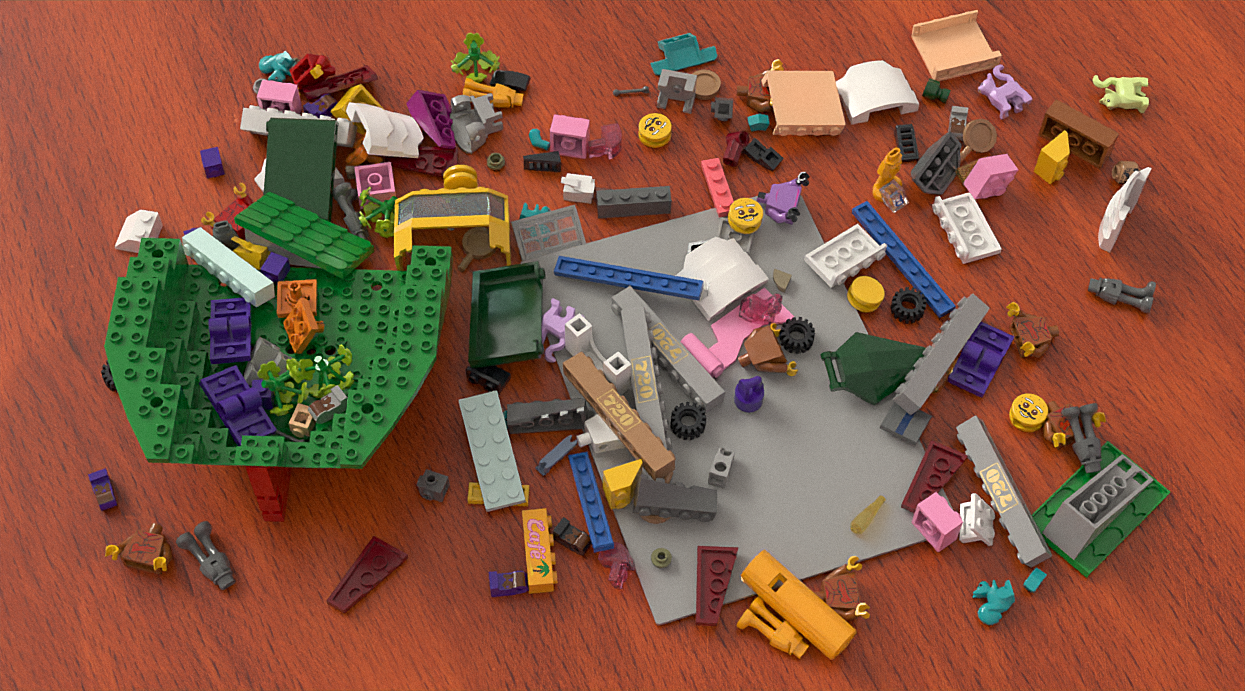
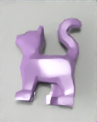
(1008, 93)
(555, 325)

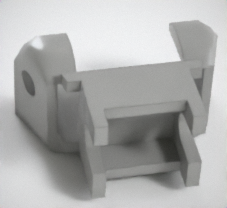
(473, 125)

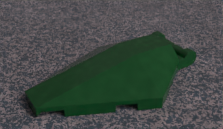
(871, 366)

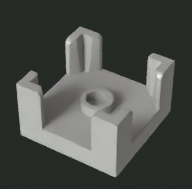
(678, 87)

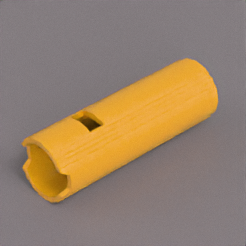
(798, 605)

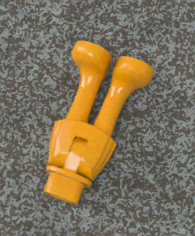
(502, 95)
(887, 170)
(784, 638)

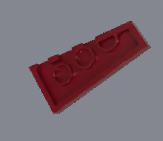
(340, 82)
(430, 160)
(932, 474)
(368, 570)
(713, 577)

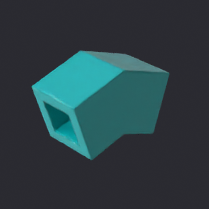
(758, 122)
(1034, 580)

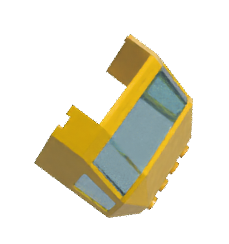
(451, 210)

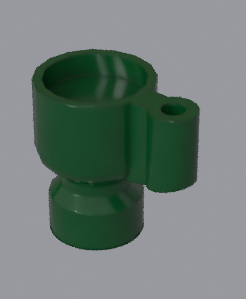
(934, 91)

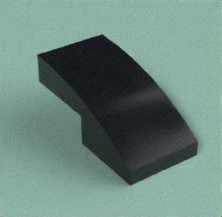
(511, 79)
(760, 154)

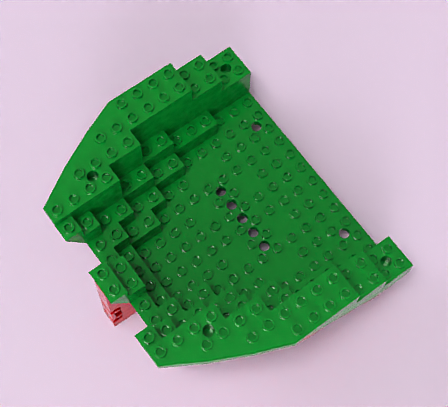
(162, 351)

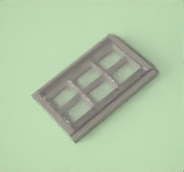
(548, 232)

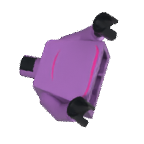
(784, 199)

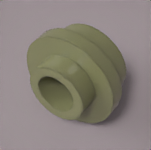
(495, 157)
(661, 563)

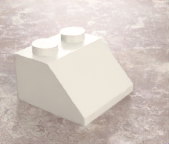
(137, 226)

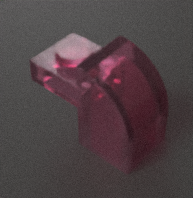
(608, 144)
(759, 310)
(619, 561)

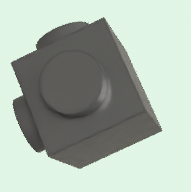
(722, 108)
(433, 485)

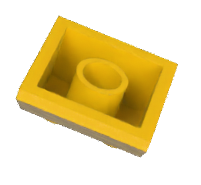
(355, 94)
(1053, 159)
(621, 482)

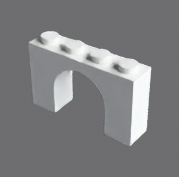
(579, 338)

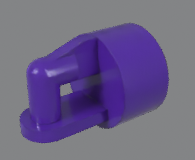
(749, 394)

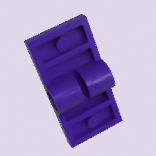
(230, 331)
(980, 359)
(237, 404)

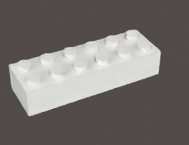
(255, 120)

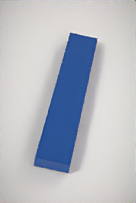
(591, 502)

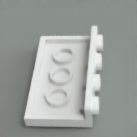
(966, 227)
(845, 255)

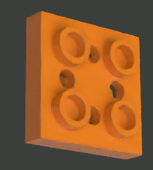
(360, 155)
(294, 291)
(301, 326)

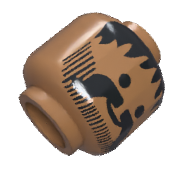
(1123, 170)

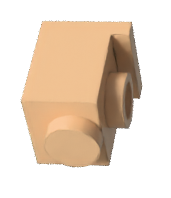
(301, 421)

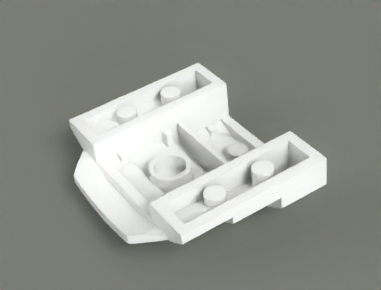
(874, 88)
(386, 131)
(1119, 207)
(725, 272)

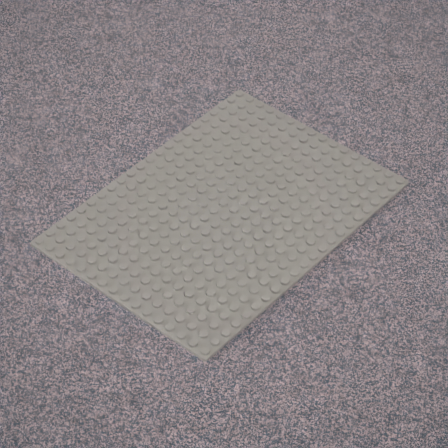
(798, 461)

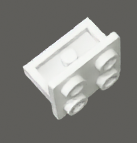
(977, 521)

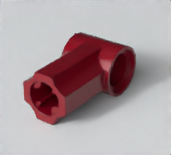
(735, 143)

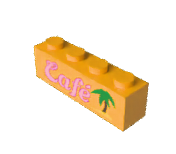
(537, 550)

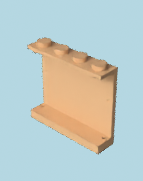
(954, 46)
(805, 102)

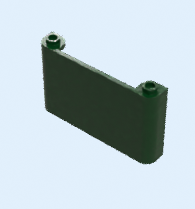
(302, 162)
(506, 315)

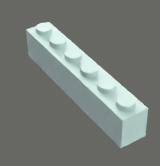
(228, 267)

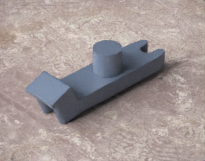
(555, 455)

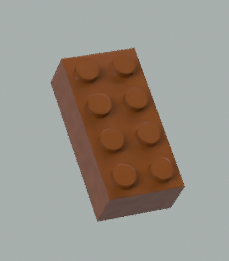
(1086, 136)

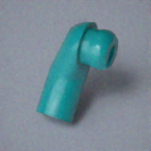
(536, 140)

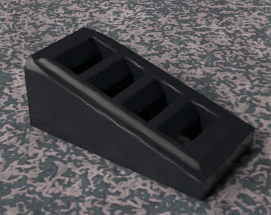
(906, 132)
(543, 162)

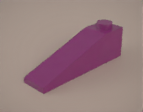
(433, 115)

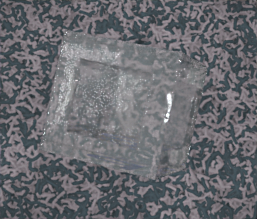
(893, 196)

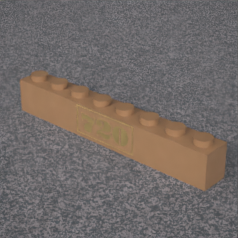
(619, 416)

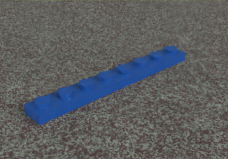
(903, 259)
(627, 277)

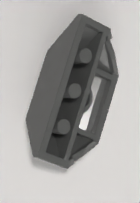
(938, 165)

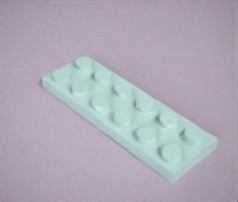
(491, 451)

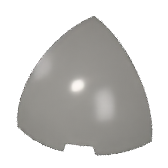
(262, 354)

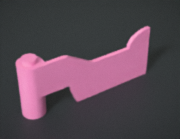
(730, 334)

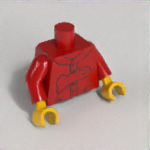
(312, 70)
(231, 211)

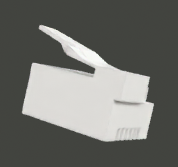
(578, 188)

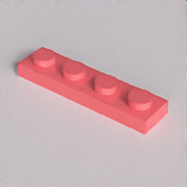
(717, 186)

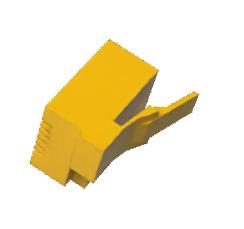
(251, 253)

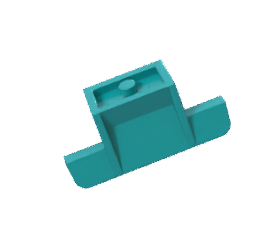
(682, 53)

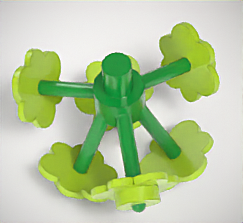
(465, 61)
(373, 212)
(328, 369)
(282, 390)

